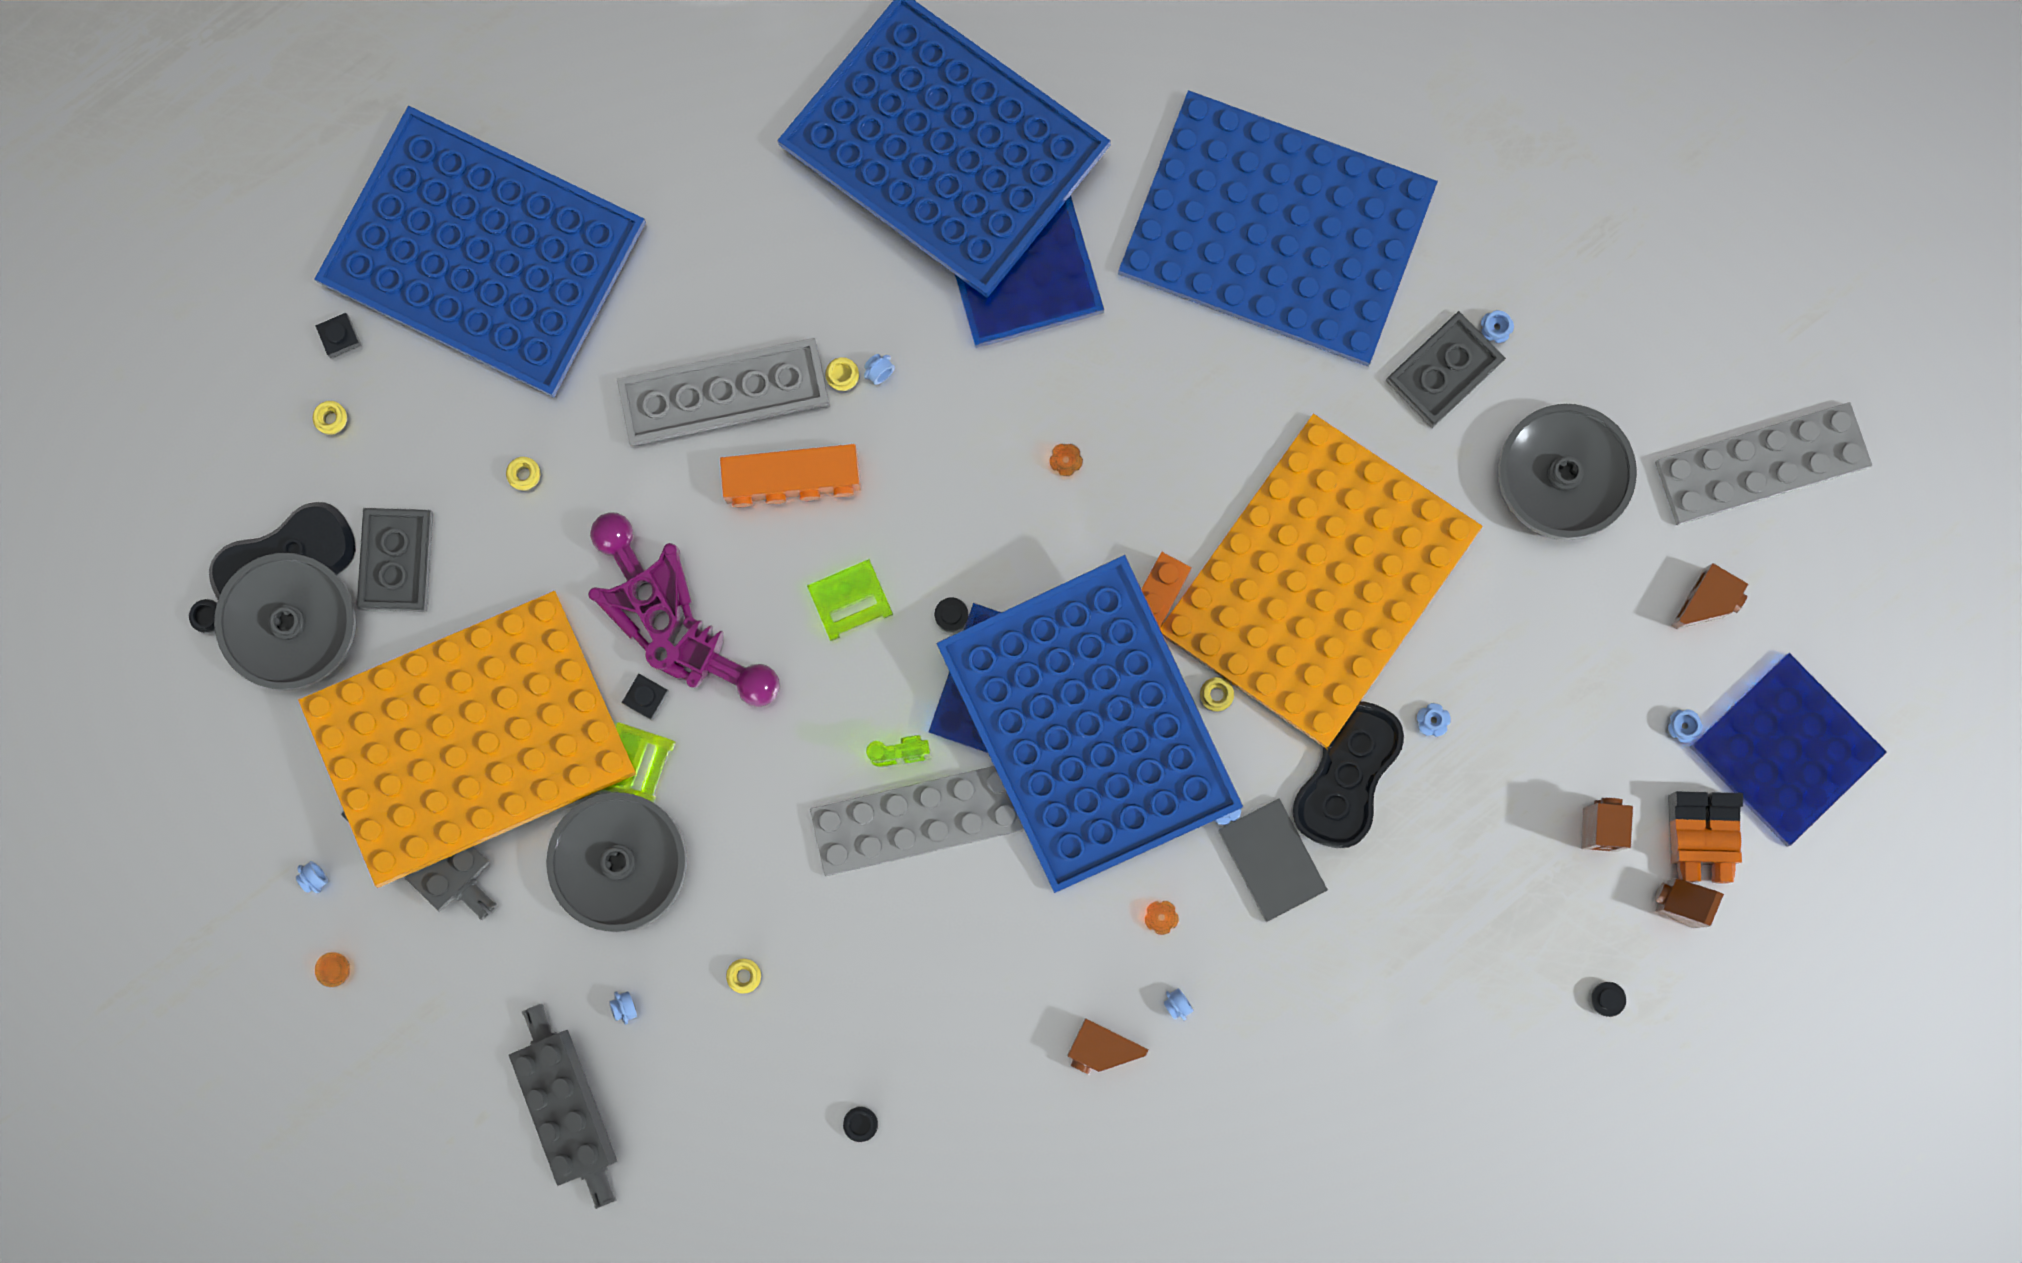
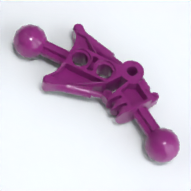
(697, 649)

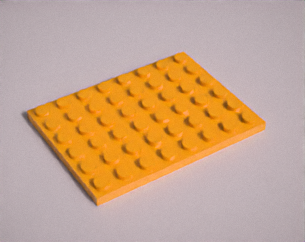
(1320, 580)
(466, 738)

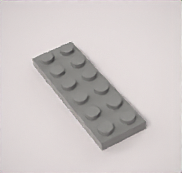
(722, 392)
(1763, 463)
(913, 820)

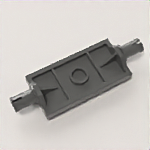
(453, 880)
(563, 1107)

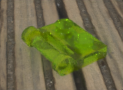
(845, 590)
(635, 744)
(909, 751)

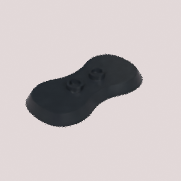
(311, 531)
(1339, 797)

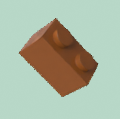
(1607, 825)

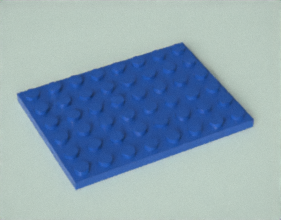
(944, 144)
(1278, 228)
(480, 251)
(1090, 724)

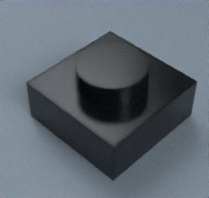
(338, 335)
(645, 696)

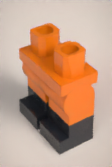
(1705, 833)

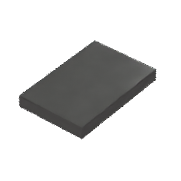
(1445, 369)
(394, 559)
(1272, 860)

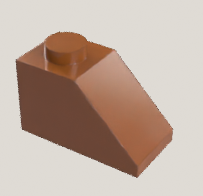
(1712, 597)
(1688, 902)
(1102, 1049)

